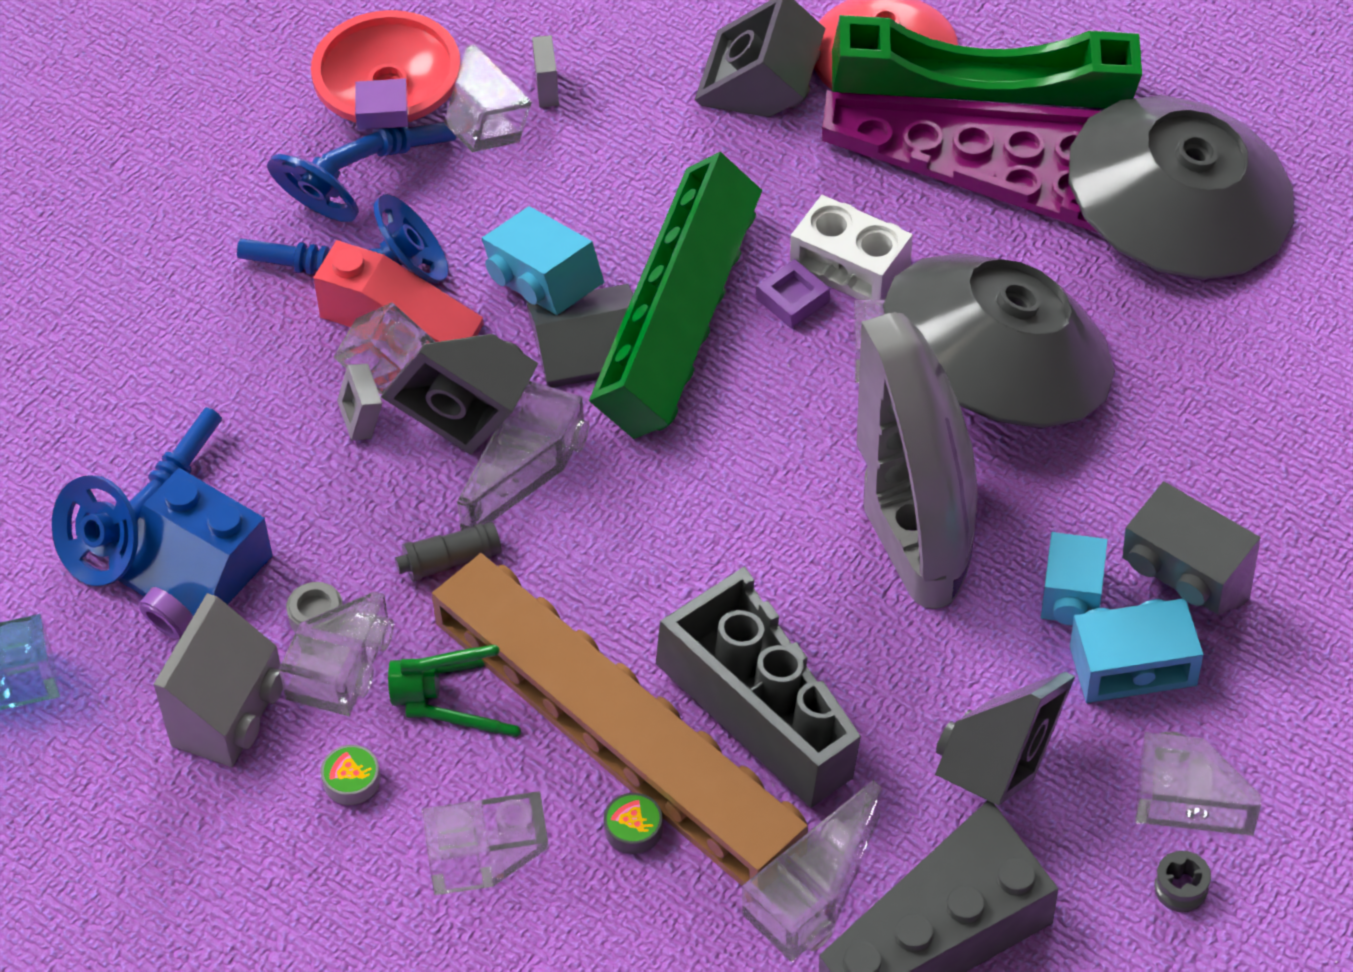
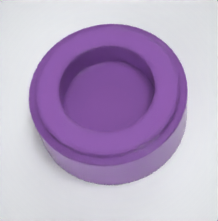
(165, 612)

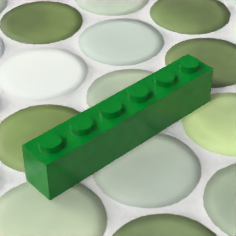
(676, 297)

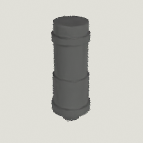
(447, 551)

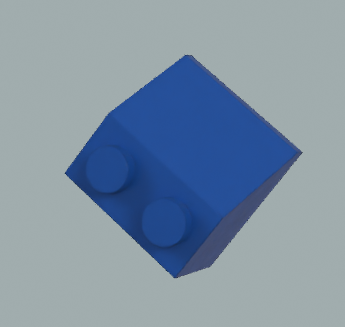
(196, 543)

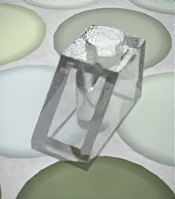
(485, 104)
(1192, 787)

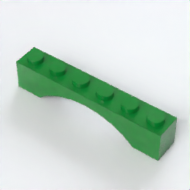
(891, 60)

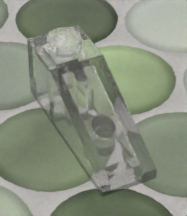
(524, 453)
(805, 887)

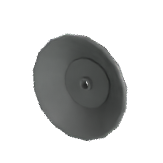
(1181, 187)
(1006, 338)

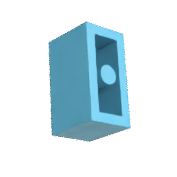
(542, 260)
(1135, 650)

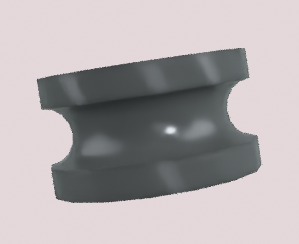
(1191, 895)

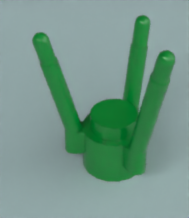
(417, 680)

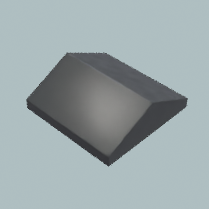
(580, 337)

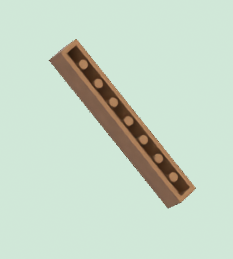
(617, 720)

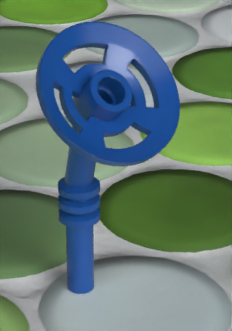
(317, 180)
(405, 241)
(111, 528)

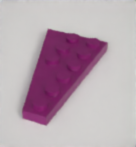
(981, 146)

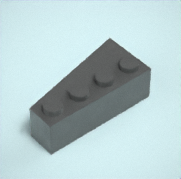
(758, 686)
(954, 907)

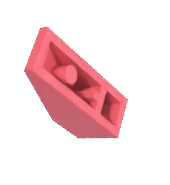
(361, 280)

